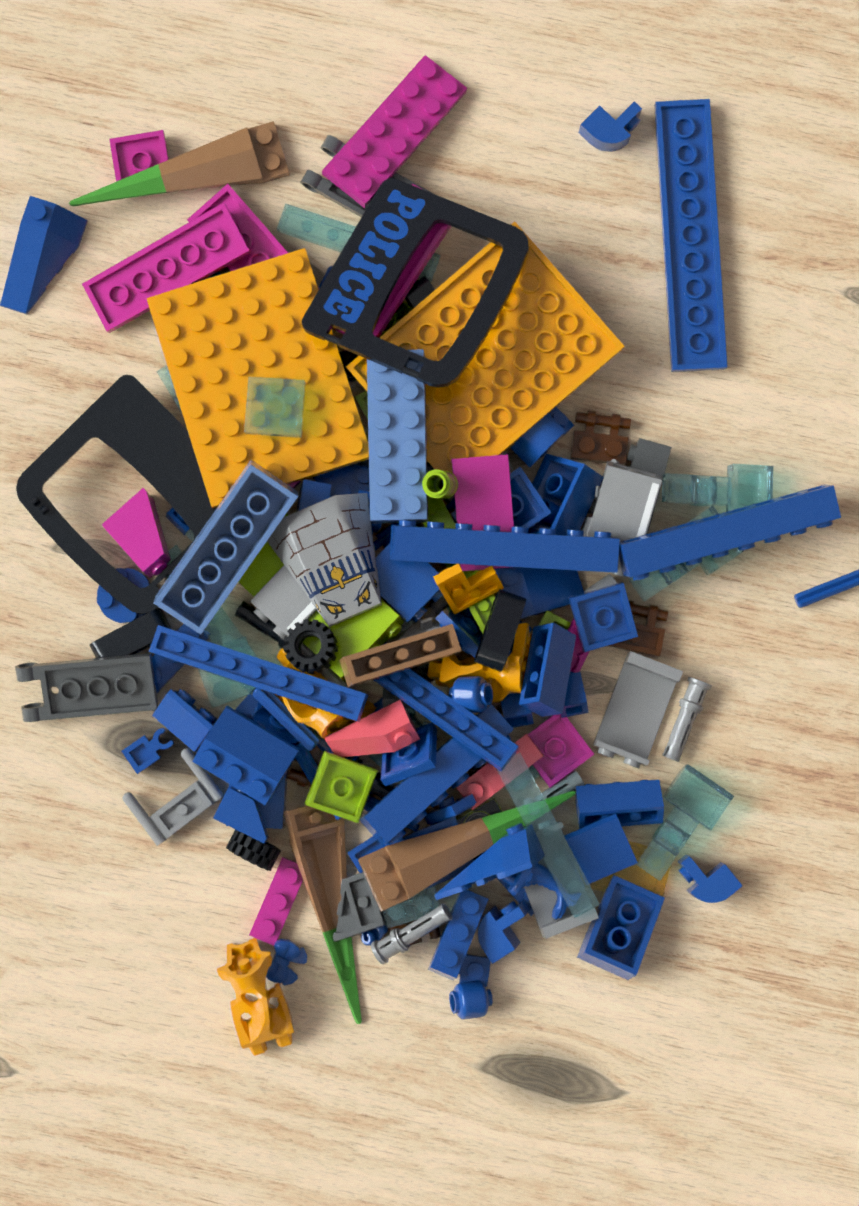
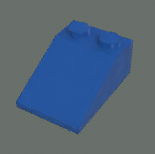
(526, 502)
(542, 588)
(623, 928)

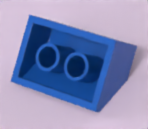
(567, 491)
(246, 755)

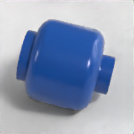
(472, 693)
(470, 1000)

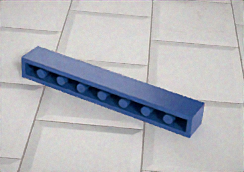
(728, 530)
(504, 548)

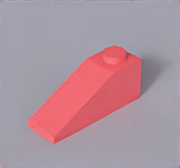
(376, 733)
(486, 780)

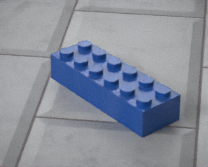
(414, 794)

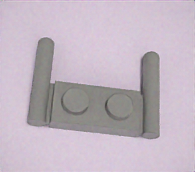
(181, 808)

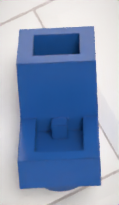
(607, 133)
(542, 437)
(712, 887)
(495, 931)

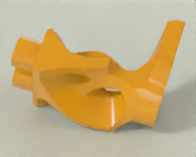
(503, 683)
(320, 720)
(266, 1020)

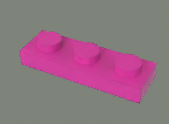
(277, 902)

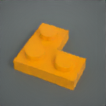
(463, 591)

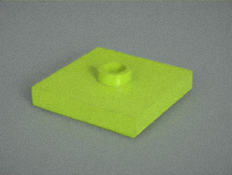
(341, 787)

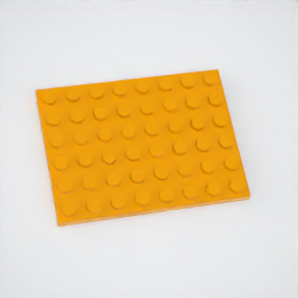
(247, 328)
(526, 366)

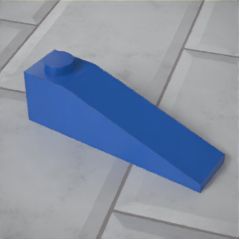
(42, 246)
(508, 856)

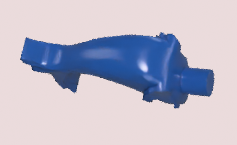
(536, 875)

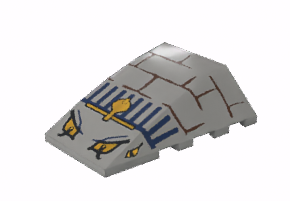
(332, 555)

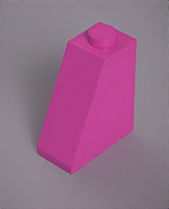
(140, 533)

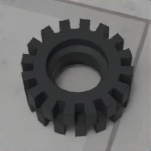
(297, 636)
(252, 850)

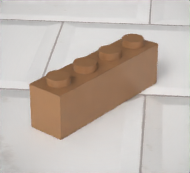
(400, 655)

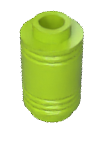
(432, 481)

